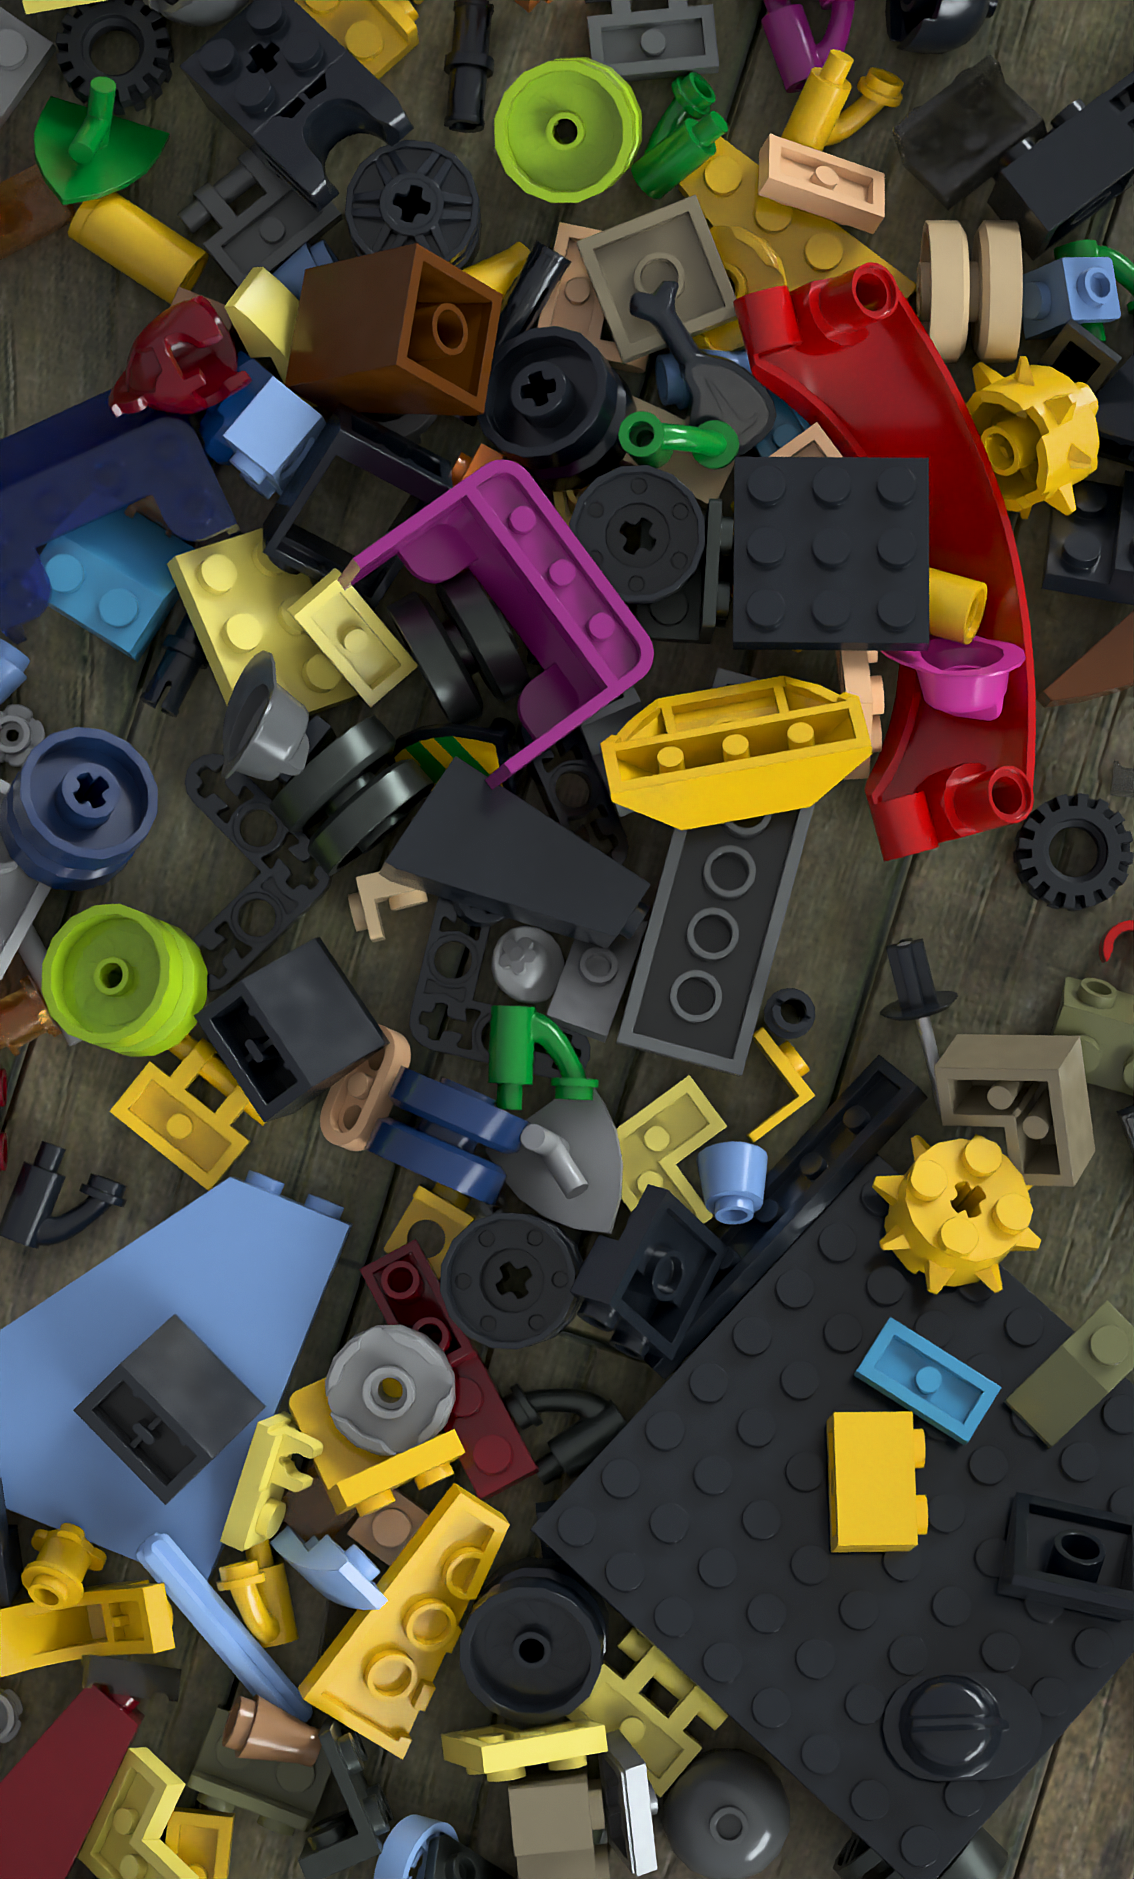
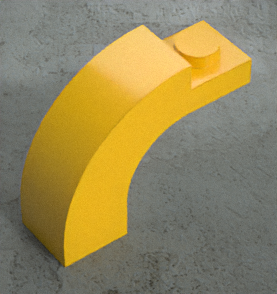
(107, 1621)

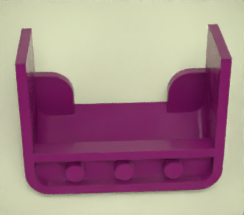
(541, 584)

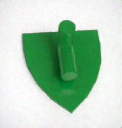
(89, 150)

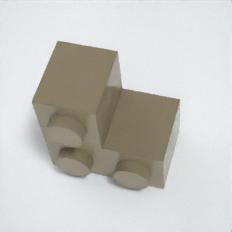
(1029, 1088)
(555, 1824)

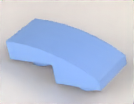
(335, 1573)

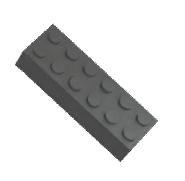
(714, 935)

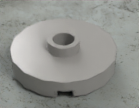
(371, 1416)

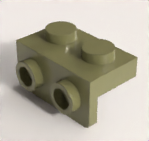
(1106, 1030)

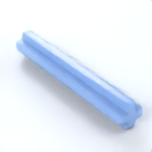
(219, 1625)

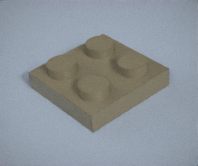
(644, 252)

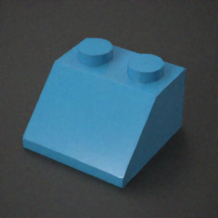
(115, 579)

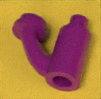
(793, 40)

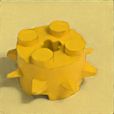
(1035, 433)
(989, 1219)

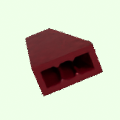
(62, 1783)

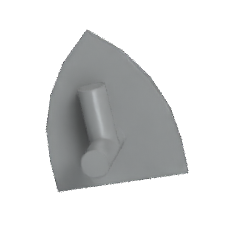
(568, 1164)

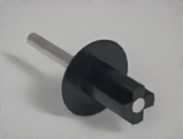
(917, 997)

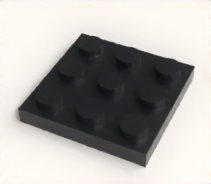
(831, 553)

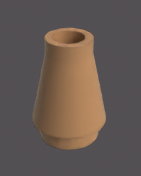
(269, 1733)

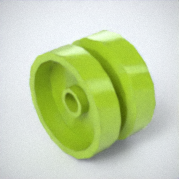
(605, 120)
(124, 980)

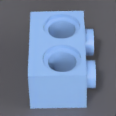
(273, 438)

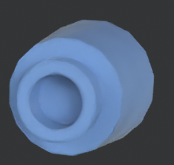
(732, 1180)

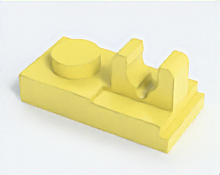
(352, 638)
(267, 1471)

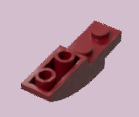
(411, 1297)

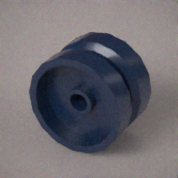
(78, 809)
(447, 1135)

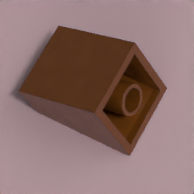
(394, 335)

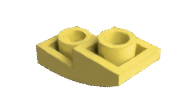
(265, 318)

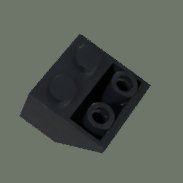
(291, 1030)
(169, 1408)

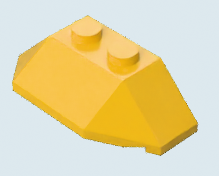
(735, 751)

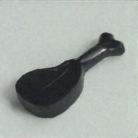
(715, 384)

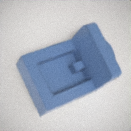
(1066, 290)

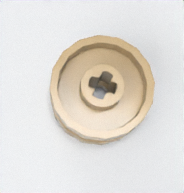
(973, 291)

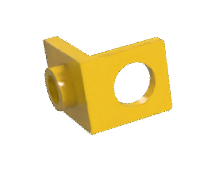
(791, 1069)
(439, 1205)

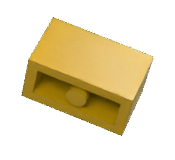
(874, 1482)

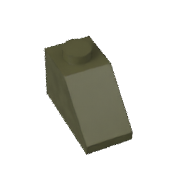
(1076, 1375)

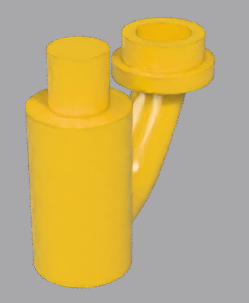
(818, 114)
(261, 1595)

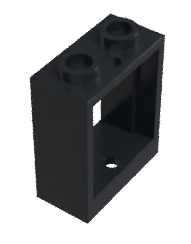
(375, 451)

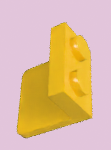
(361, 1477)

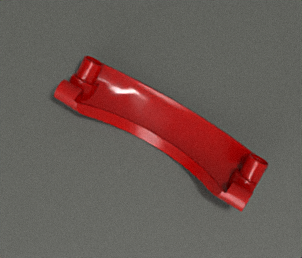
(876, 385)

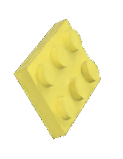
(241, 609)

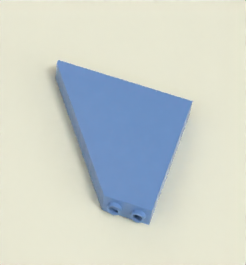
(248, 1283)

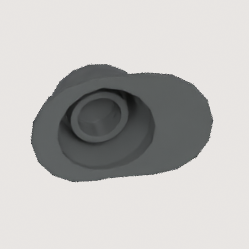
(264, 725)

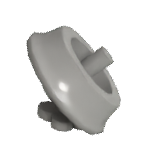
(527, 964)

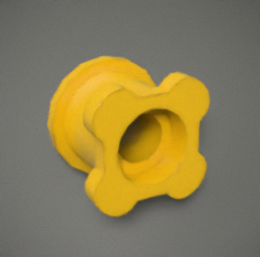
(60, 1567)

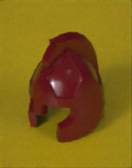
(180, 363)

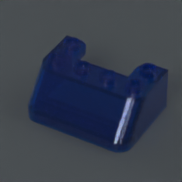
(85, 469)

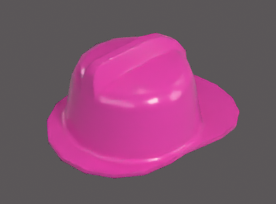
(963, 677)

